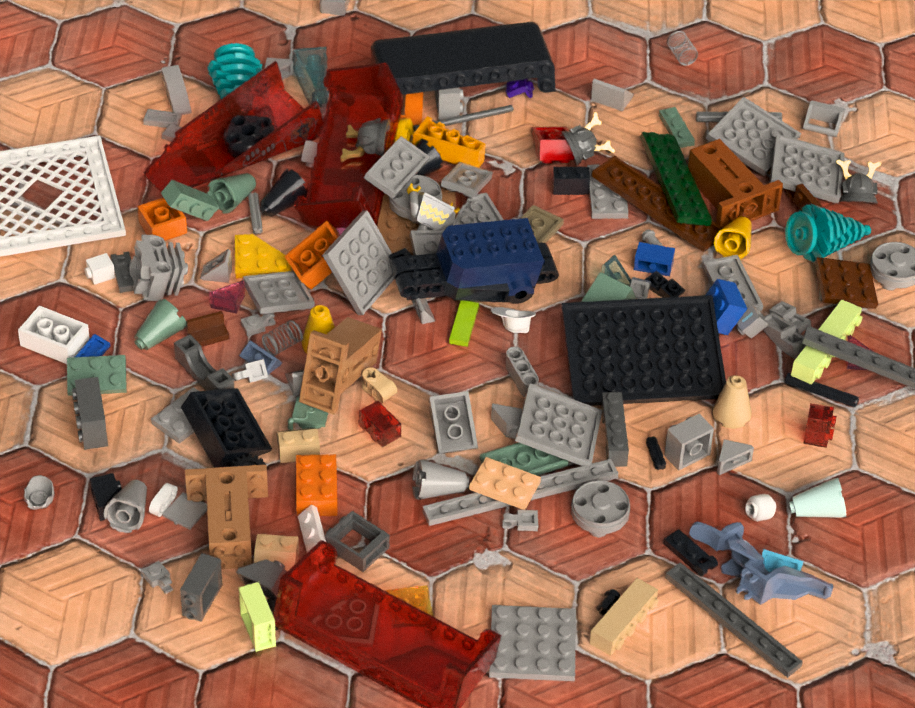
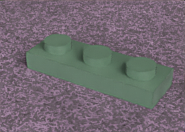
(676, 127)

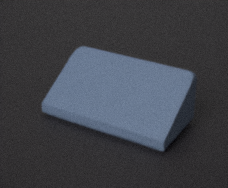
(253, 352)

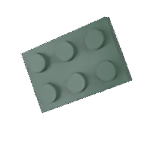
(108, 369)

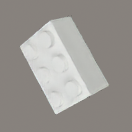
(53, 334)

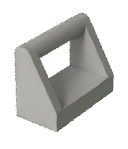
(825, 113)

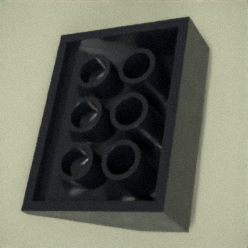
(224, 425)

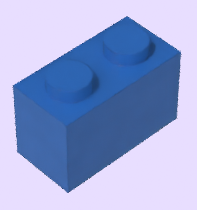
(653, 258)

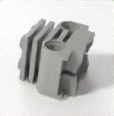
(157, 268)

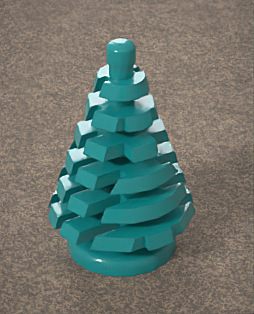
(232, 67)
(821, 232)

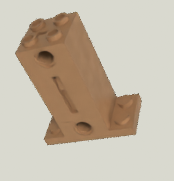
(337, 362)
(228, 508)

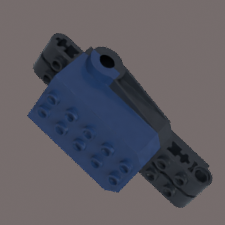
(479, 264)

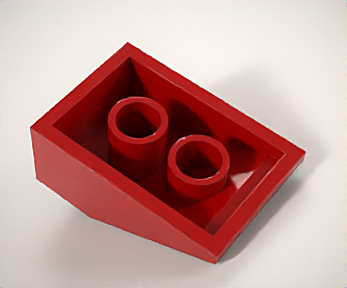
(551, 144)

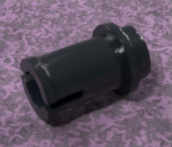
(609, 600)

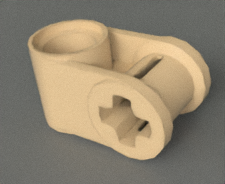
(378, 385)

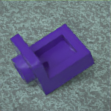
(519, 86)

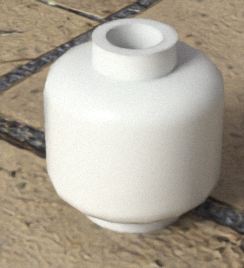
(760, 507)

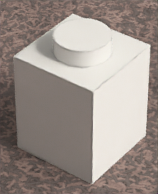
(99, 269)

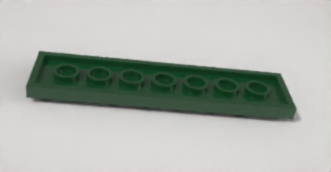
(675, 179)

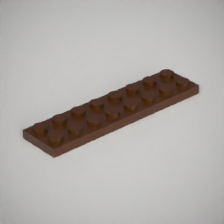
(651, 200)

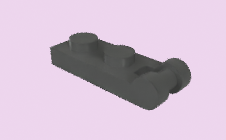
(123, 277)

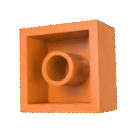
(161, 219)

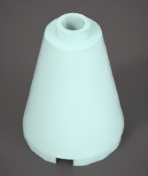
(820, 501)

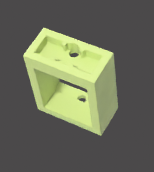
(257, 616)

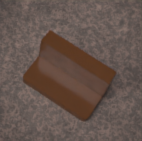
(208, 329)

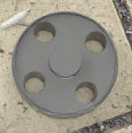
(400, 203)
(894, 265)
(600, 507)

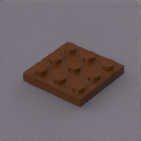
(846, 282)

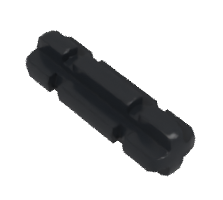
(656, 453)

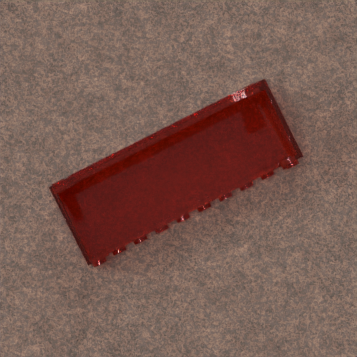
(336, 187)
(380, 633)

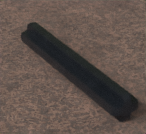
(823, 390)

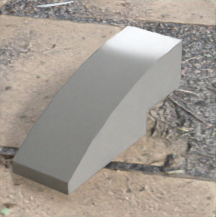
(176, 89)
(784, 335)

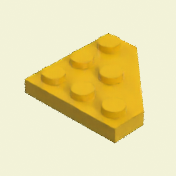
(257, 257)

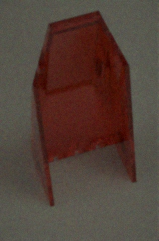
(199, 146)

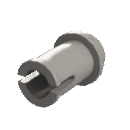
(649, 237)

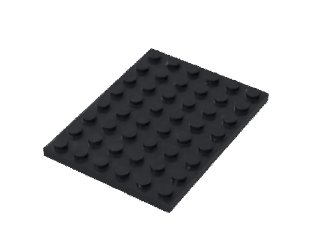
(644, 349)

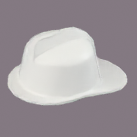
(514, 320)

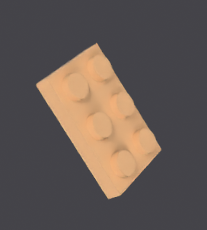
(505, 483)

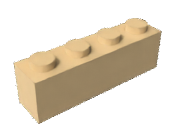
(624, 617)

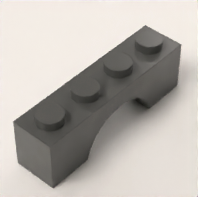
(191, 357)
(615, 428)

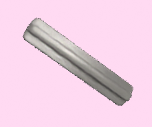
(255, 213)

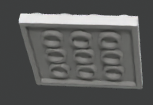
(751, 134)
(809, 164)
(361, 262)
(558, 425)
(534, 643)

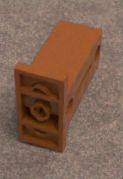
(731, 184)

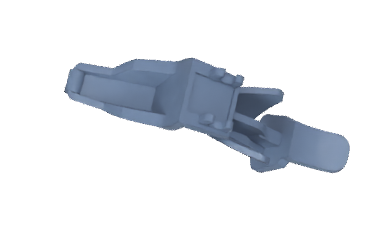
(749, 565)

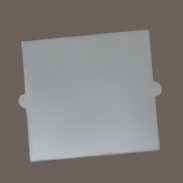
(185, 512)

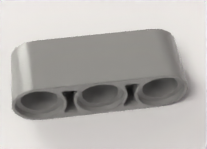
(520, 369)

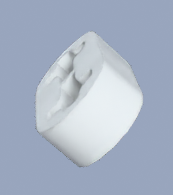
(163, 499)

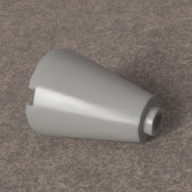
(437, 480)
(127, 507)

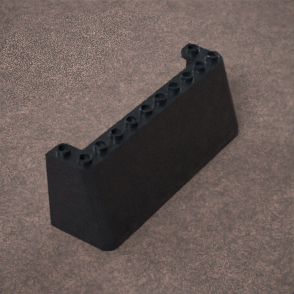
(467, 58)

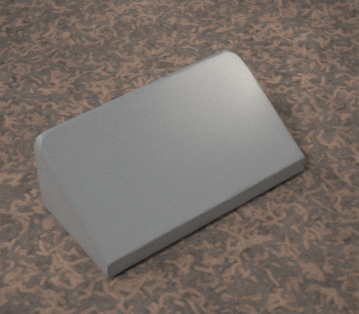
(423, 310)

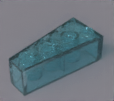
(310, 69)

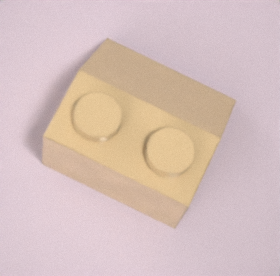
(297, 443)
(278, 548)

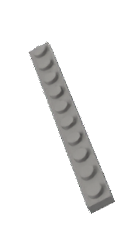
(550, 485)

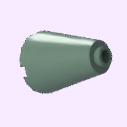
(231, 190)
(159, 325)

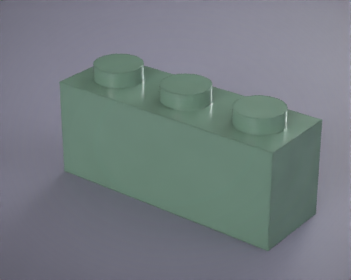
(189, 200)

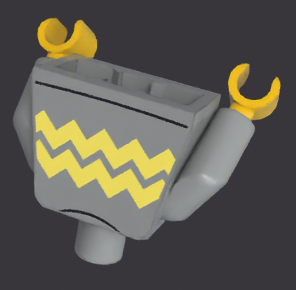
(430, 211)

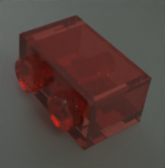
(379, 423)
(818, 425)

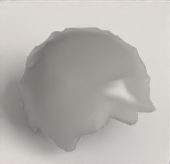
(39, 492)

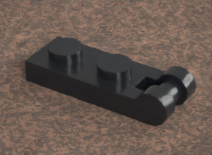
(690, 552)

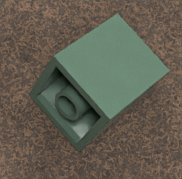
(606, 289)

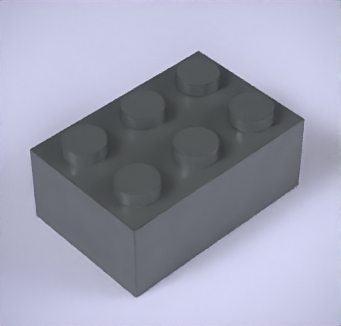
(91, 413)

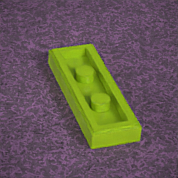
(464, 323)

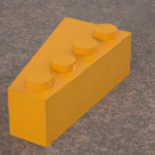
(450, 143)

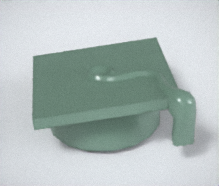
(307, 416)

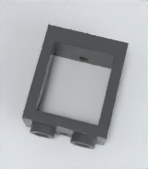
(364, 559)
(201, 587)

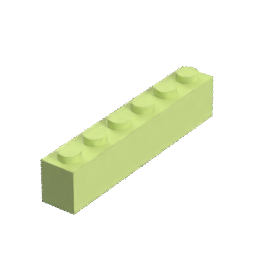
(840, 324)

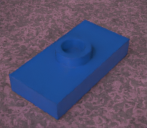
(94, 347)

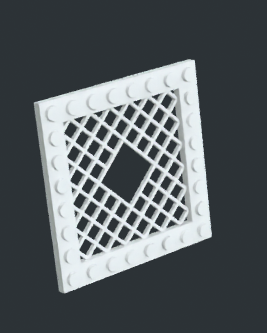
(91, 150)

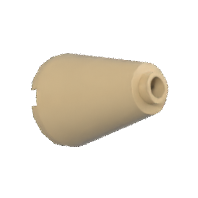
(733, 404)

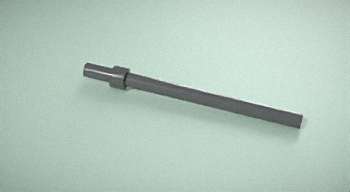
(473, 116)

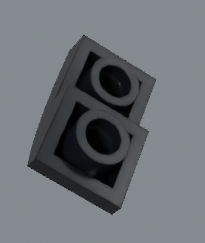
(663, 287)

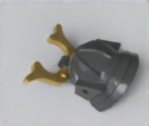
(370, 139)
(583, 141)
(858, 186)

